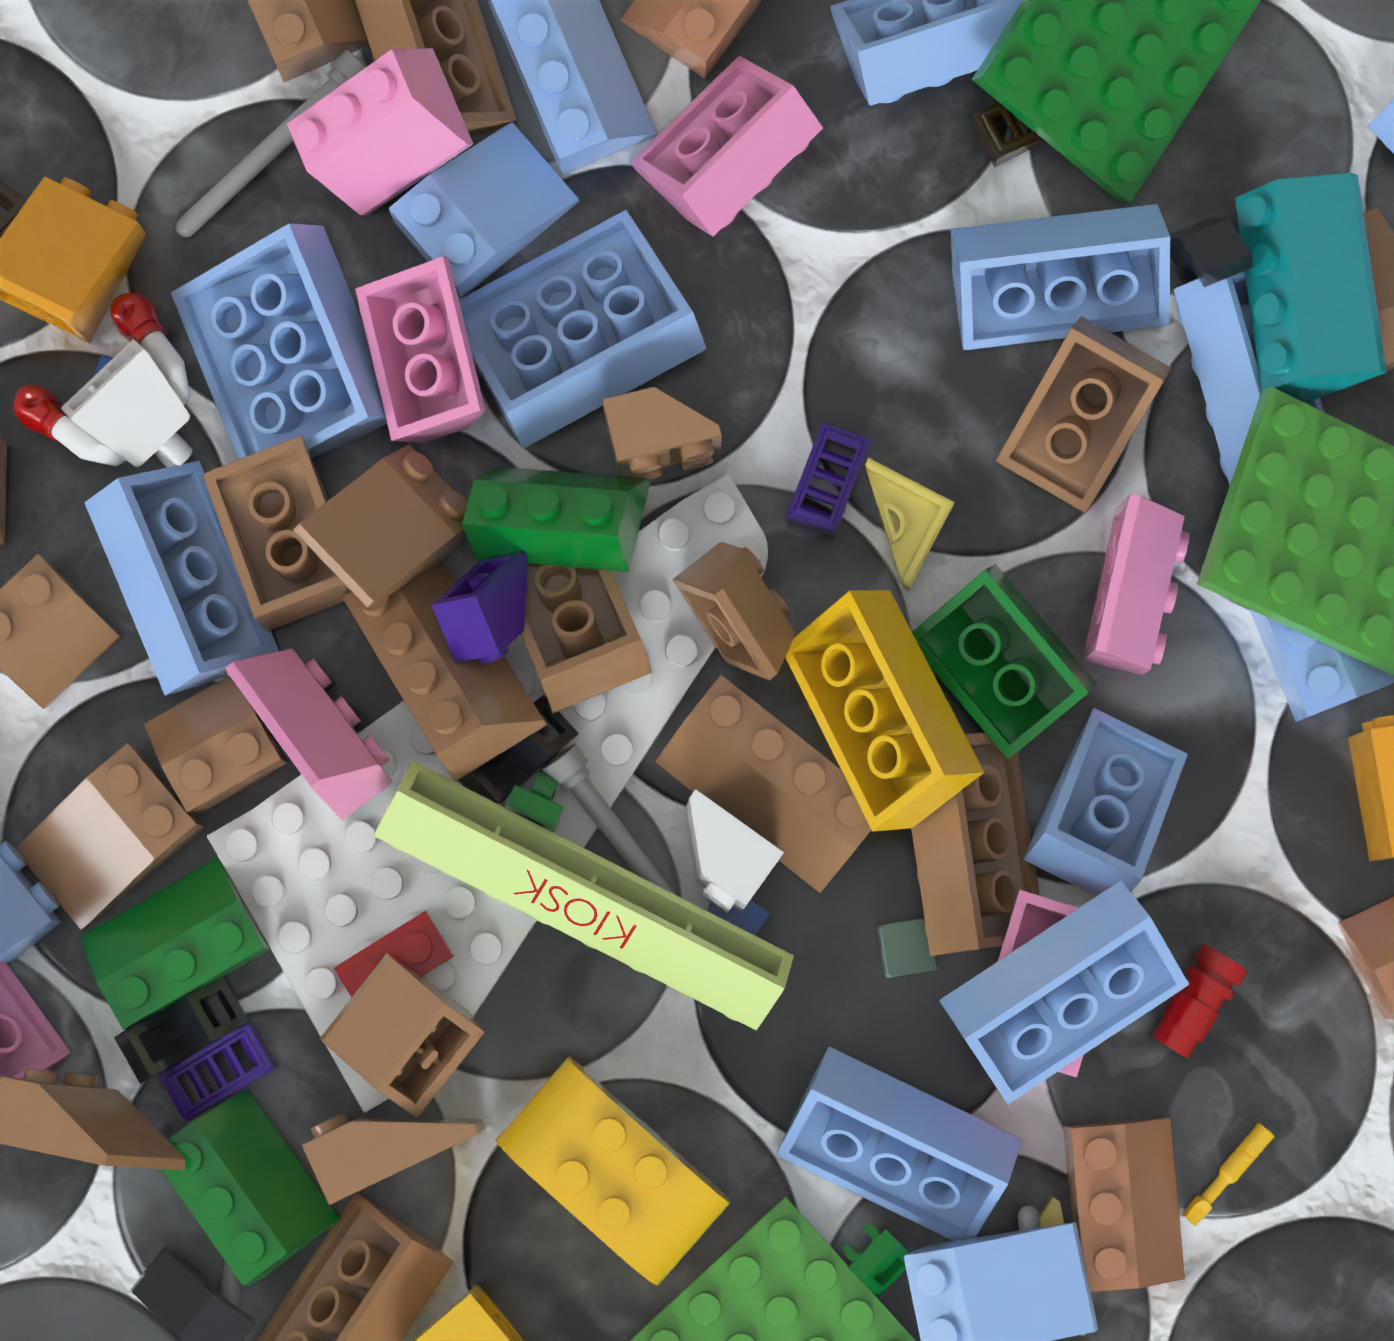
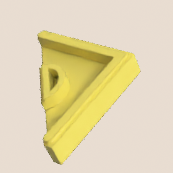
(908, 515)

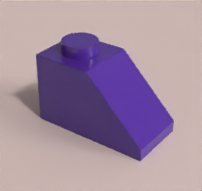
(485, 608)

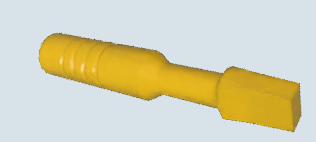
(1229, 1172)

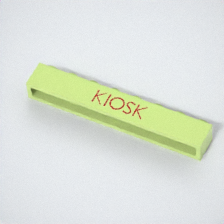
(584, 896)

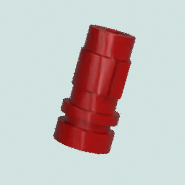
(1196, 1006)

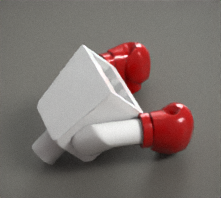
(128, 405)

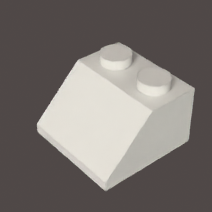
(727, 854)

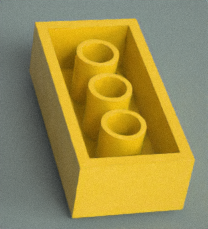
(882, 710)

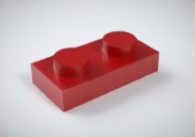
(413, 944)

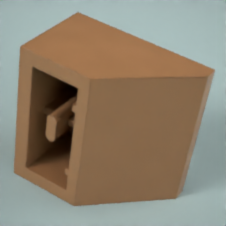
(658, 431)
(402, 1035)

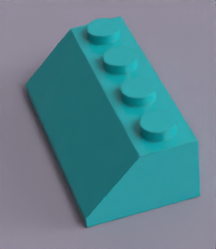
(1311, 285)

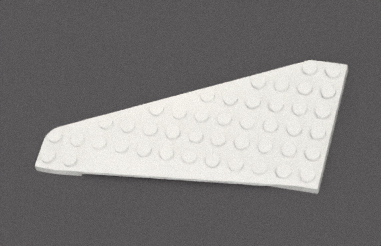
(334, 888)

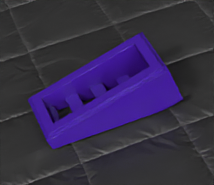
(814, 518)
(257, 1052)

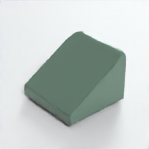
(905, 948)

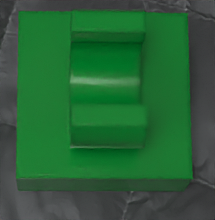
(537, 803)
(880, 1262)

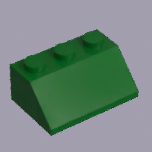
(556, 517)
(1002, 661)
(172, 944)
(248, 1188)

